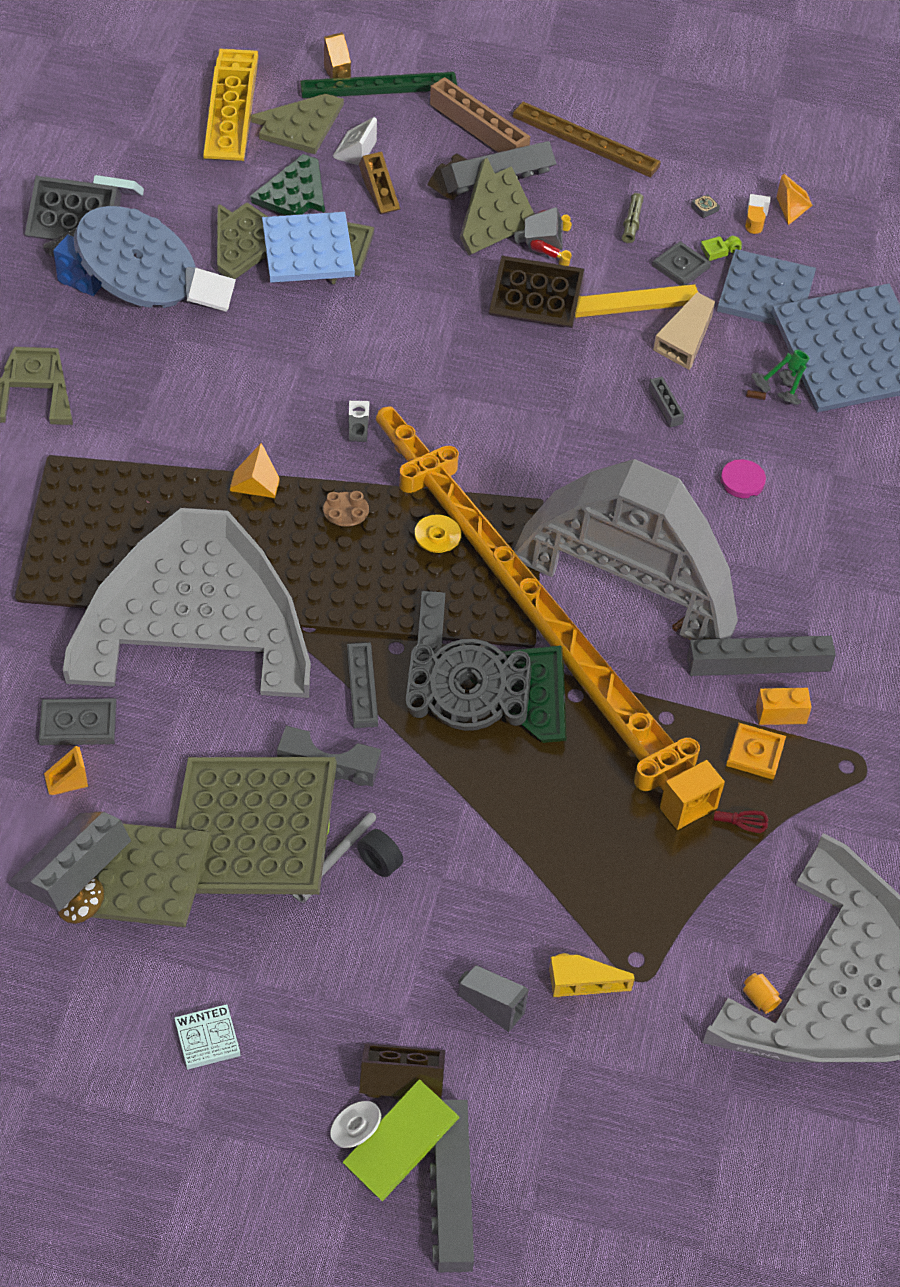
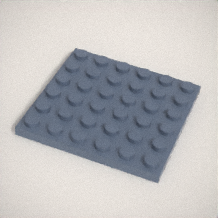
(849, 345)

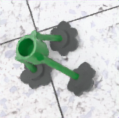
(792, 377)

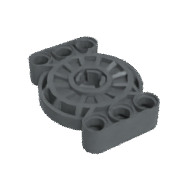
(464, 661)

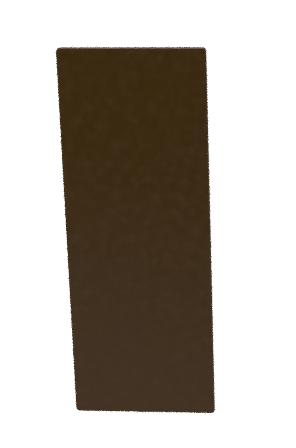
(337, 575)

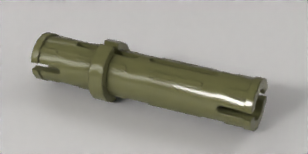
(630, 231)

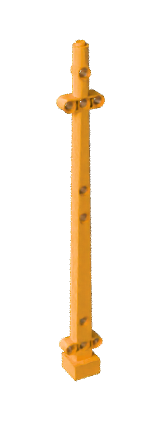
(686, 788)

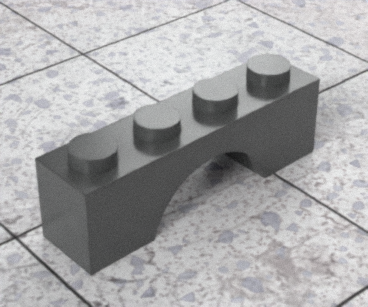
(355, 765)

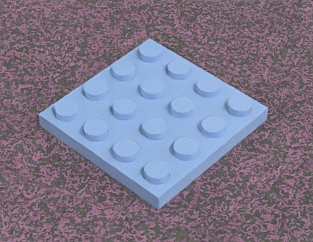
(308, 247)

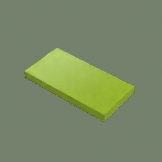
(401, 1140)

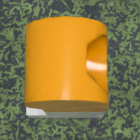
(756, 213)

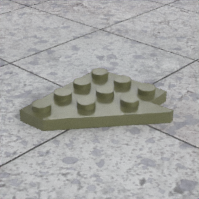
(301, 123)
(239, 240)

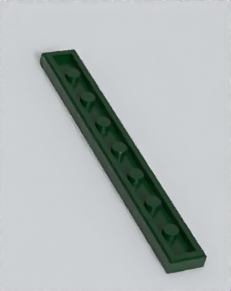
(373, 84)

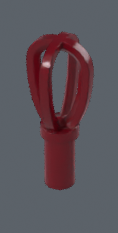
(739, 819)

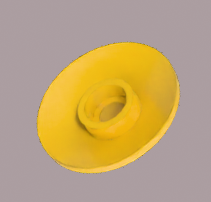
(437, 533)

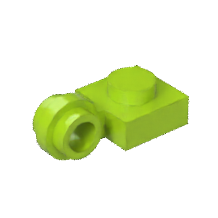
(717, 248)

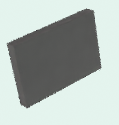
(77, 721)

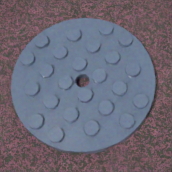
(107, 246)

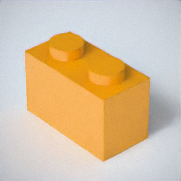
(783, 706)

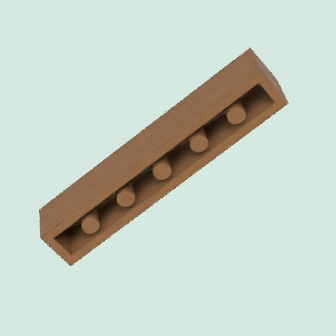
(476, 117)

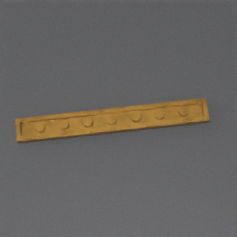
(586, 139)

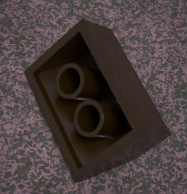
(396, 1069)

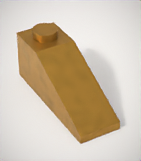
(379, 182)

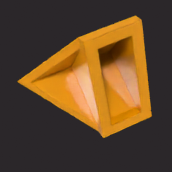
(792, 199)
(256, 475)
(67, 773)

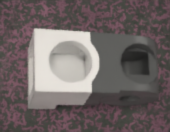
(358, 421)

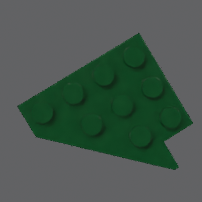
(546, 695)

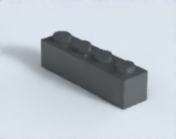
(666, 401)

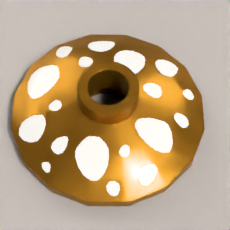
(84, 904)

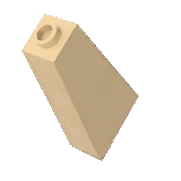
(685, 331)

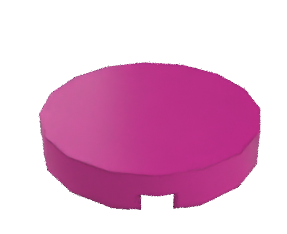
(743, 478)

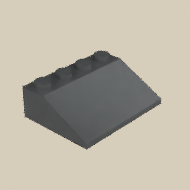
(61, 203)
(71, 859)

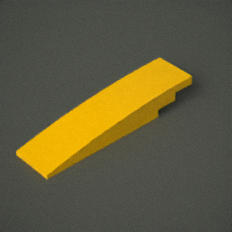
(231, 104)

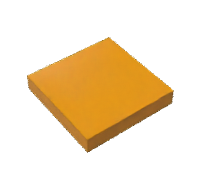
(756, 751)

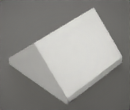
(357, 142)
(208, 288)

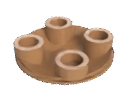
(346, 508)

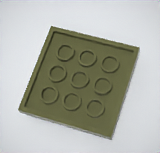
(154, 876)

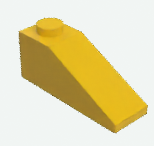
(583, 976)

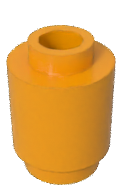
(761, 992)

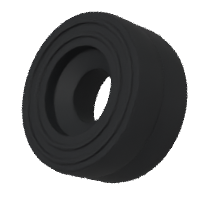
(380, 853)

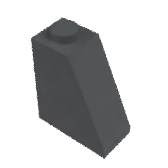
(494, 996)

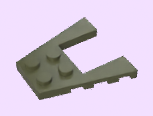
(36, 369)

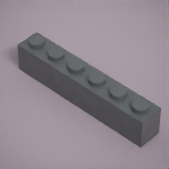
(523, 160)
(760, 655)
(453, 1196)

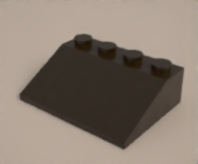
(537, 291)

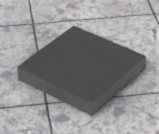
(681, 264)

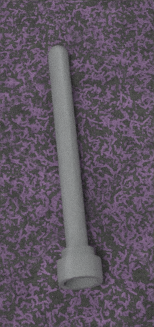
(346, 843)

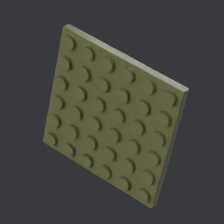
(263, 821)

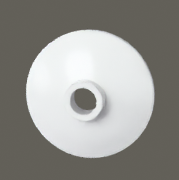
(355, 1124)

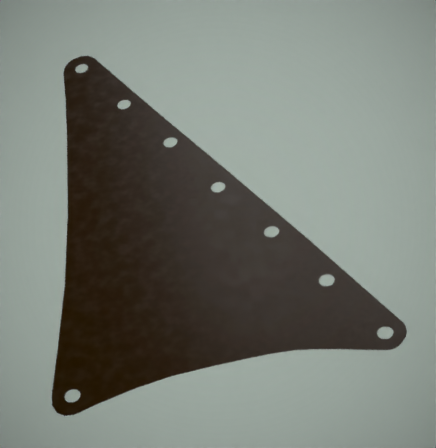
(577, 807)

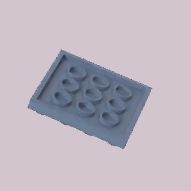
(761, 282)

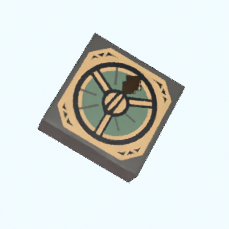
(705, 206)

